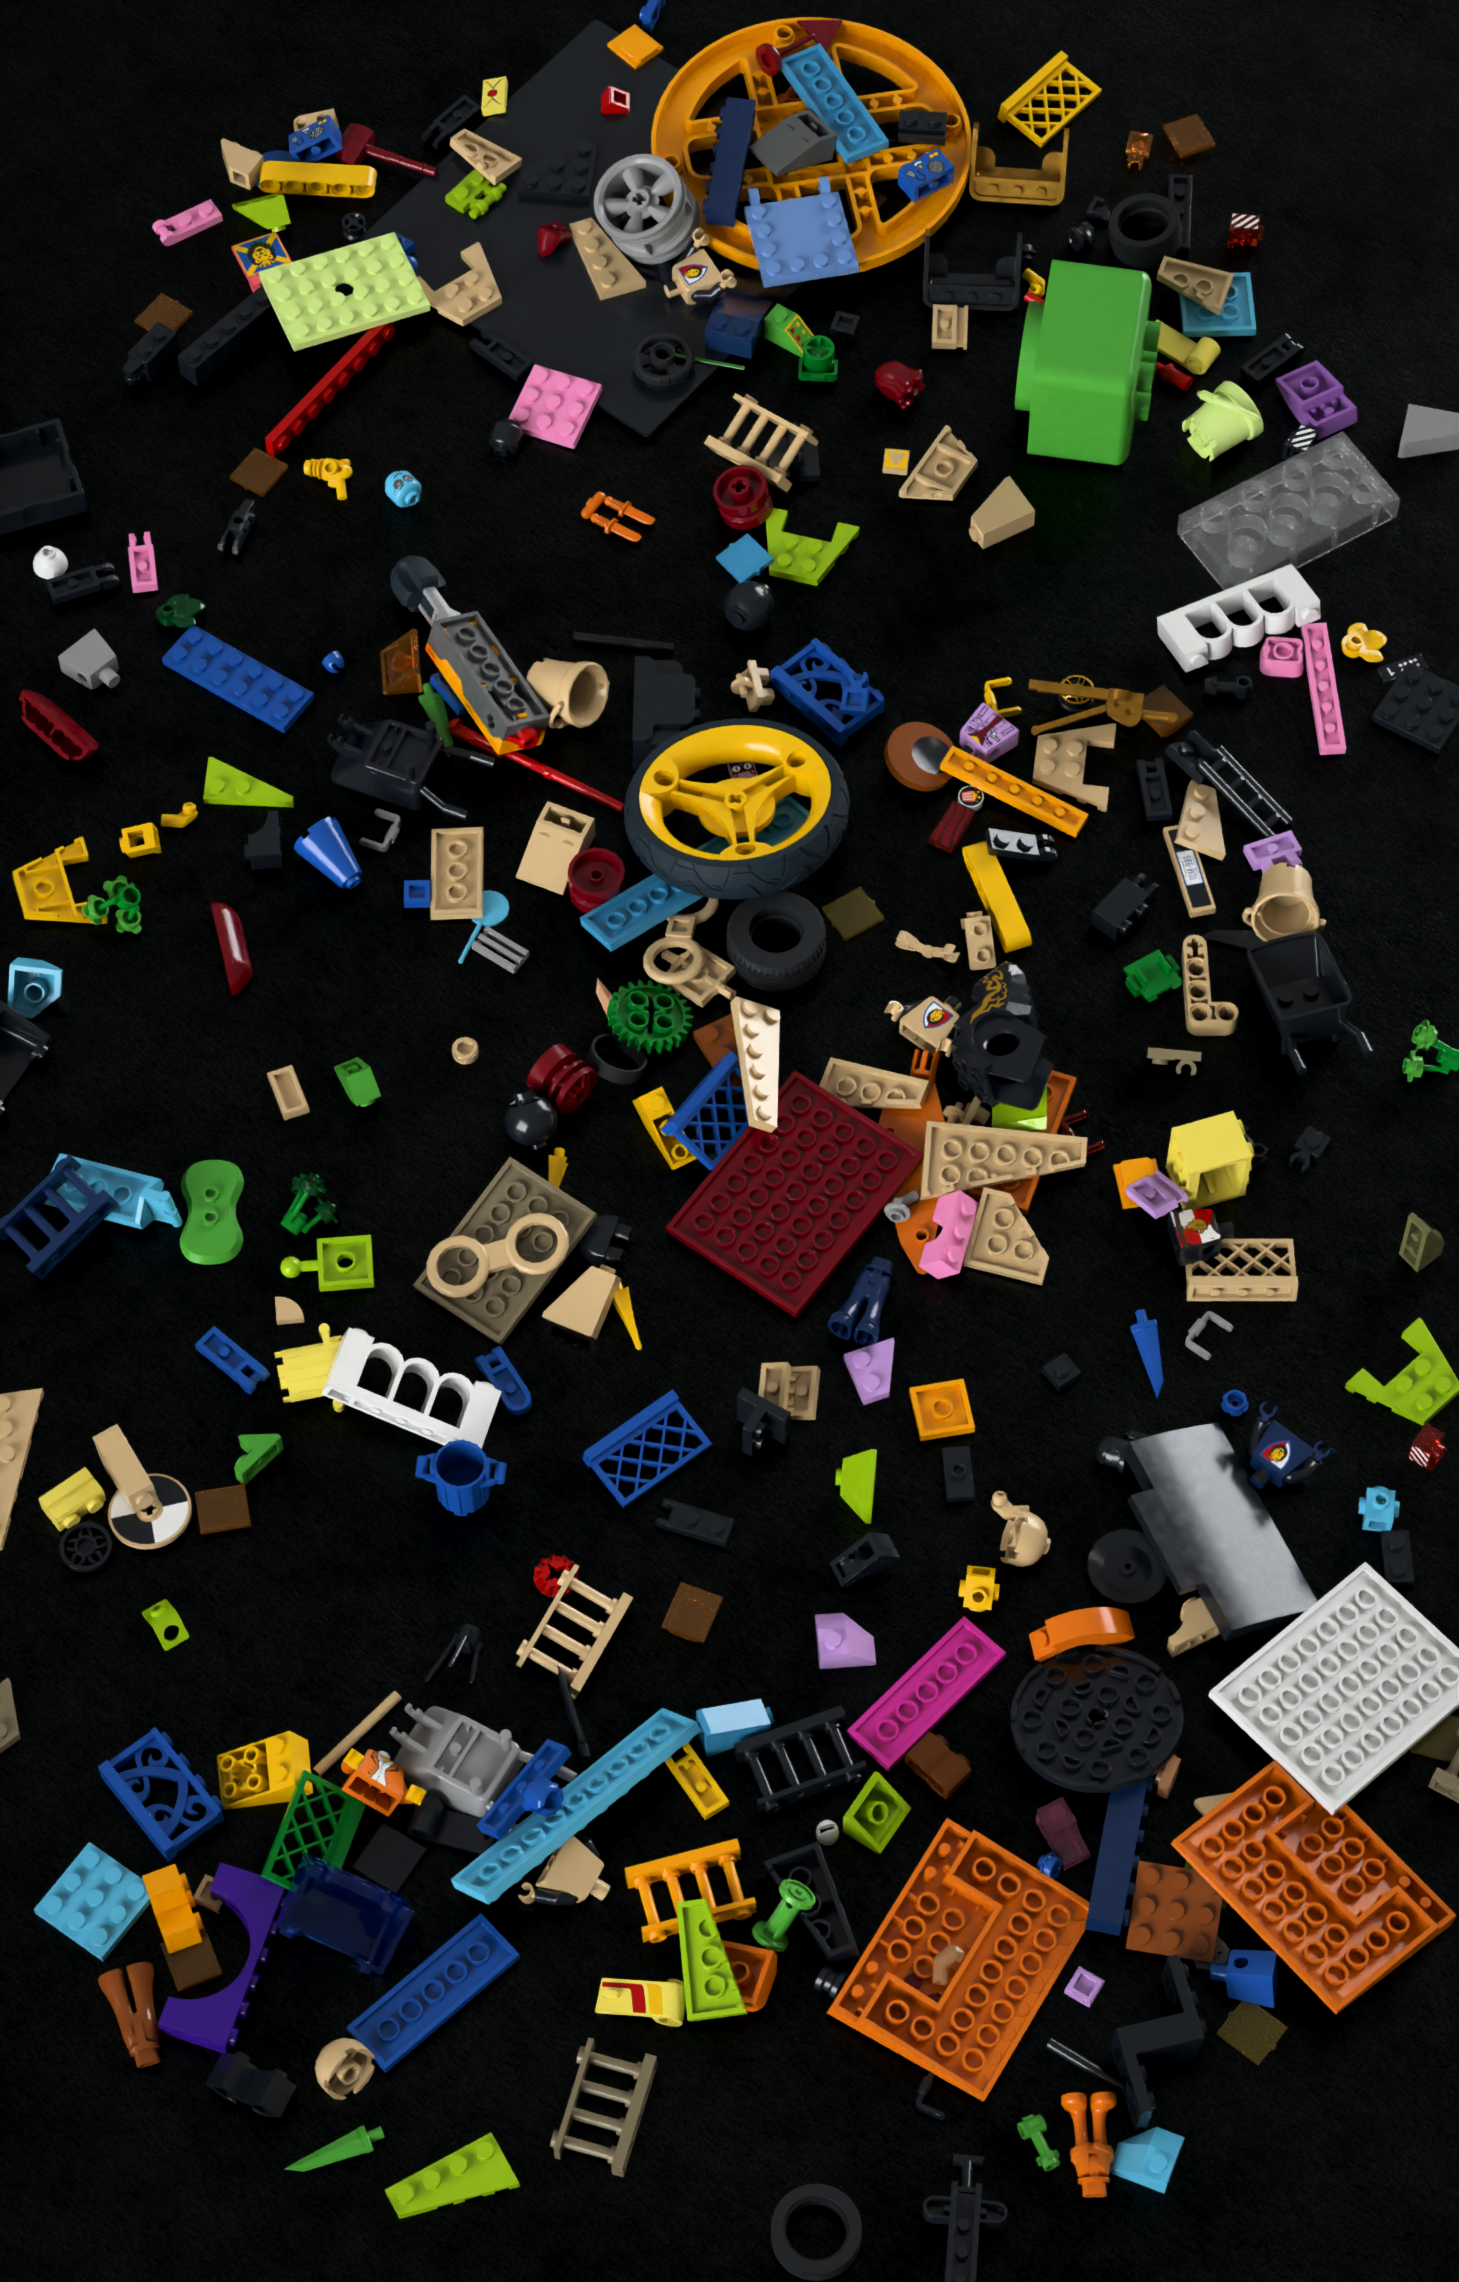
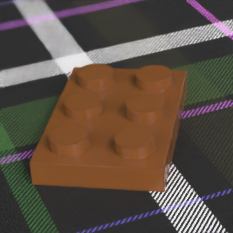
(717, 1041)

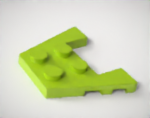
(803, 557)
(1419, 1388)

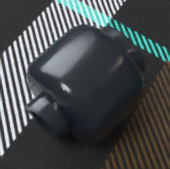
(506, 437)

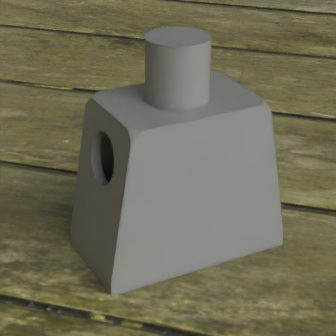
(90, 662)

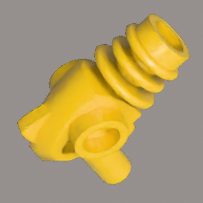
(332, 471)

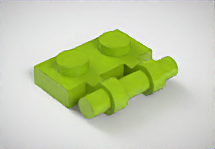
(470, 190)

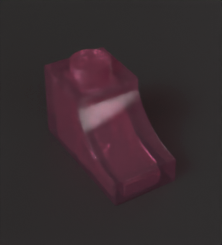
(1062, 1832)

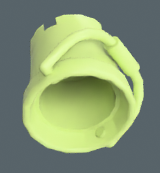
(1222, 420)

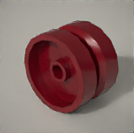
(743, 497)
(595, 878)

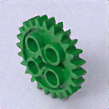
(668, 1016)

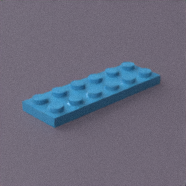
(834, 103)

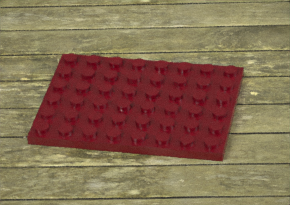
(796, 1198)

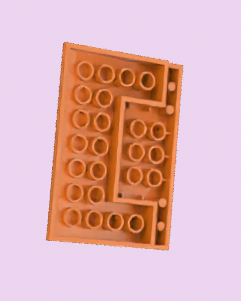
(1314, 1885)
(1014, 1941)

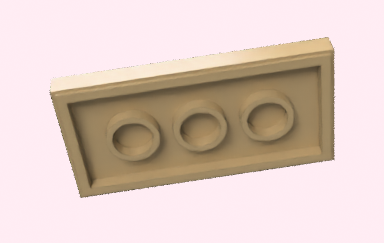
(457, 873)

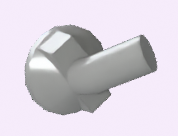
(898, 1210)

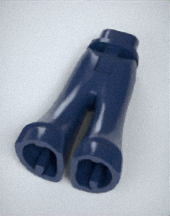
(870, 1289)

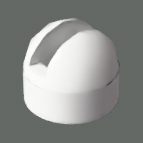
(830, 1836)

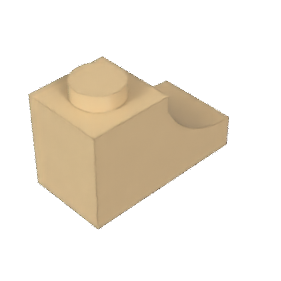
(1195, 1629)

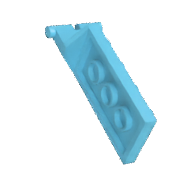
(138, 1195)

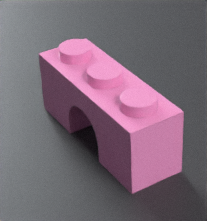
(946, 1253)

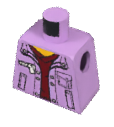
(988, 735)

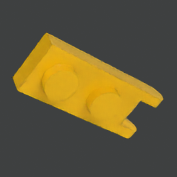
(698, 1783)

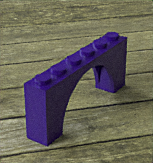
(214, 2019)

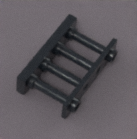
(804, 1733)

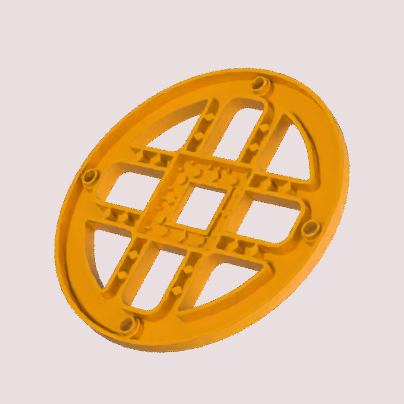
(924, 87)

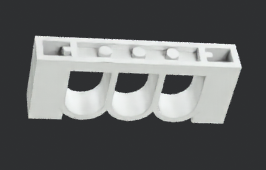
(1194, 651)
(341, 1385)

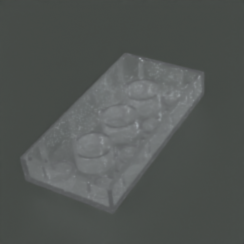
(1289, 513)

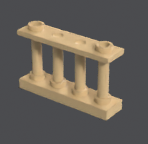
(741, 454)
(600, 1630)

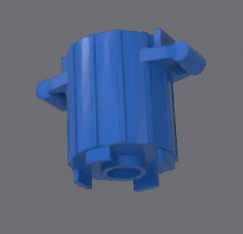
(461, 1475)

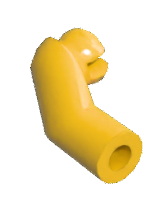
(182, 819)

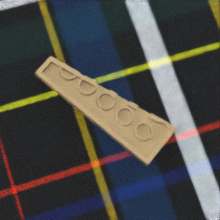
(758, 1053)

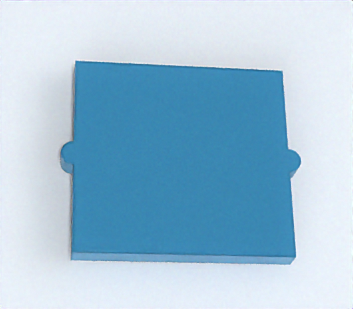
(744, 559)

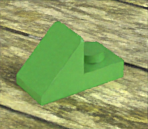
(260, 1450)

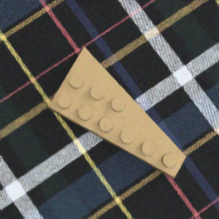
(981, 1156)
(17, 1422)

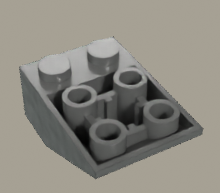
(795, 144)

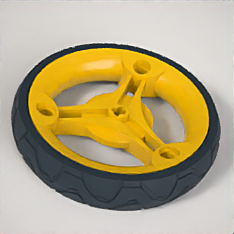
(736, 808)

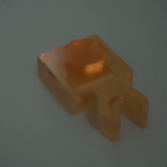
(1138, 147)

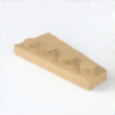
(873, 1087)

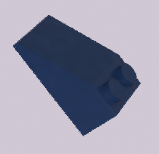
(737, 324)

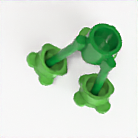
(125, 897)
(1425, 1036)

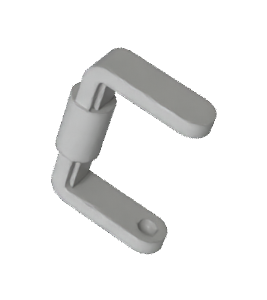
(391, 834)
(1197, 1328)

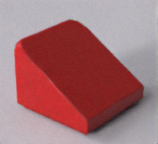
(615, 101)

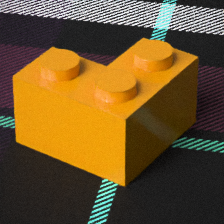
(172, 1907)

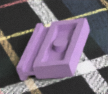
(1156, 1194)

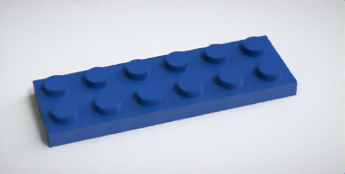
(238, 678)
(433, 1992)

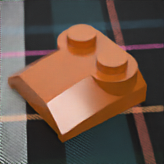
(753, 1971)

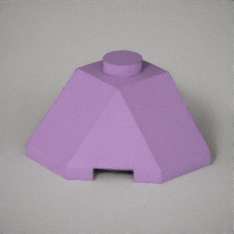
(843, 1642)

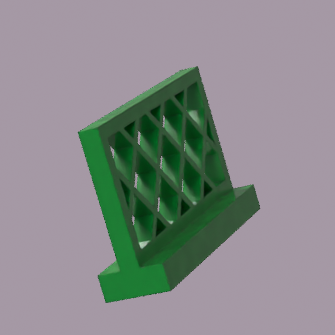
(341, 1836)

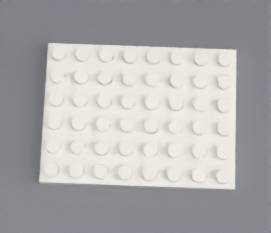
(1345, 1688)

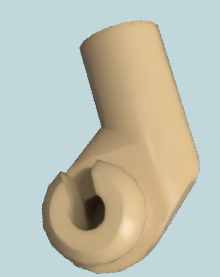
(1004, 1507)

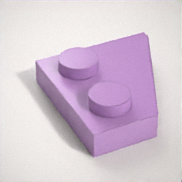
(872, 1370)

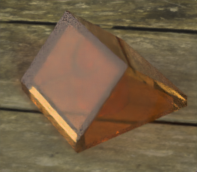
(402, 665)

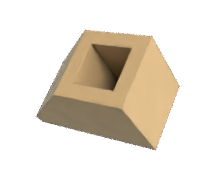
(241, 164)

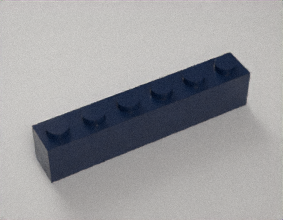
(730, 161)
(1117, 1859)

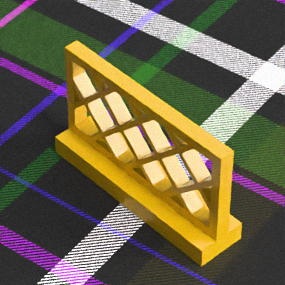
(1032, 91)

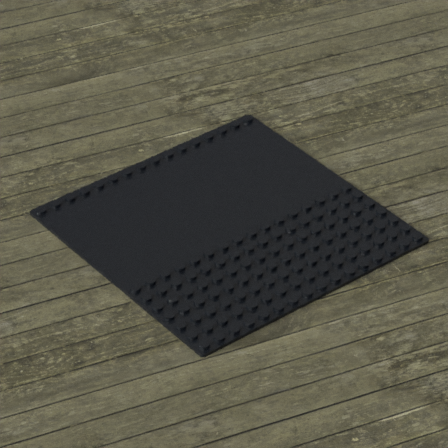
(550, 300)

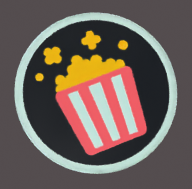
(971, 797)

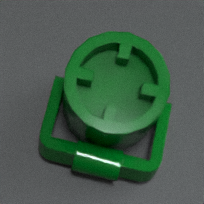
(818, 360)

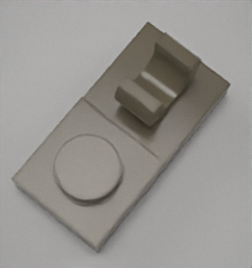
(1161, 1056)

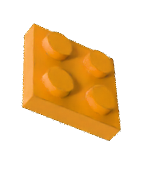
(941, 1409)

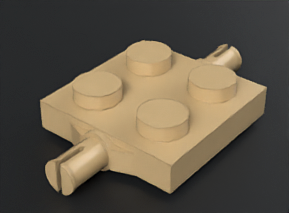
(708, 982)

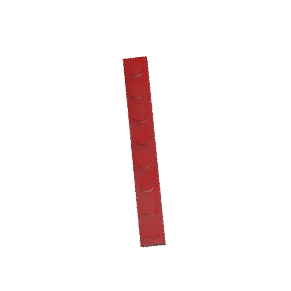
(327, 387)

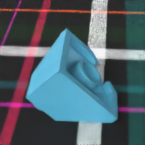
(33, 986)
(1148, 2158)

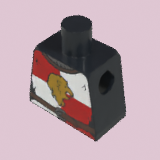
(1196, 1234)

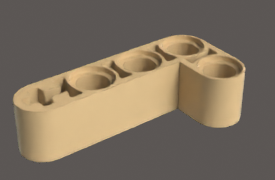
(1200, 985)

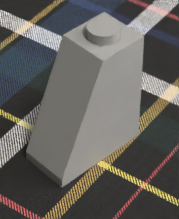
(1428, 431)

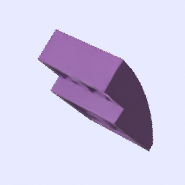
(1317, 399)

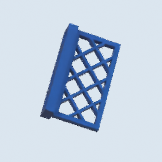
(697, 1100)
(633, 1429)

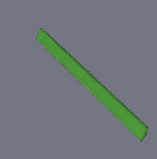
(712, 362)

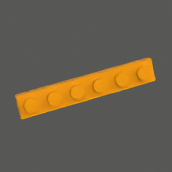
(1013, 791)

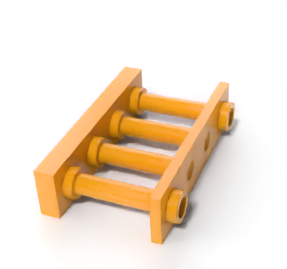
(697, 1863)

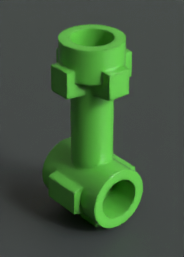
(1032, 2128)

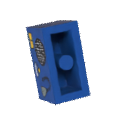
(315, 141)
(925, 175)

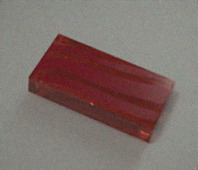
(952, 827)

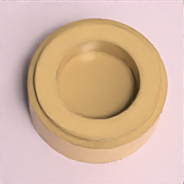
(465, 1050)

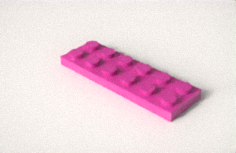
(926, 1693)

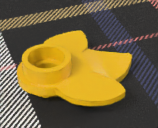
(1363, 643)

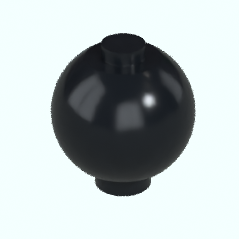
(749, 605)
(531, 1119)

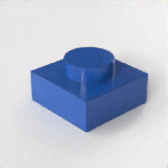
(417, 893)

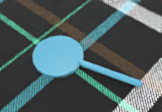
(494, 912)

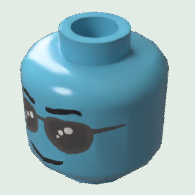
(403, 488)

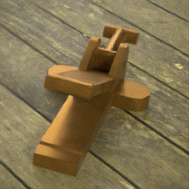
(1120, 705)

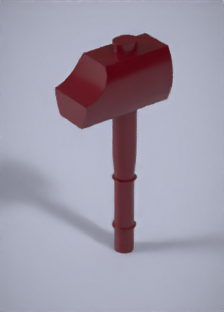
(359, 142)

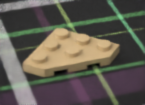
(1005, 1241)

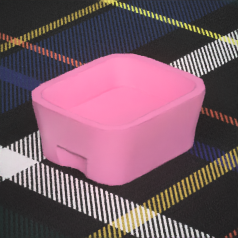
(1282, 657)

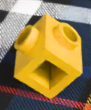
(979, 1588)

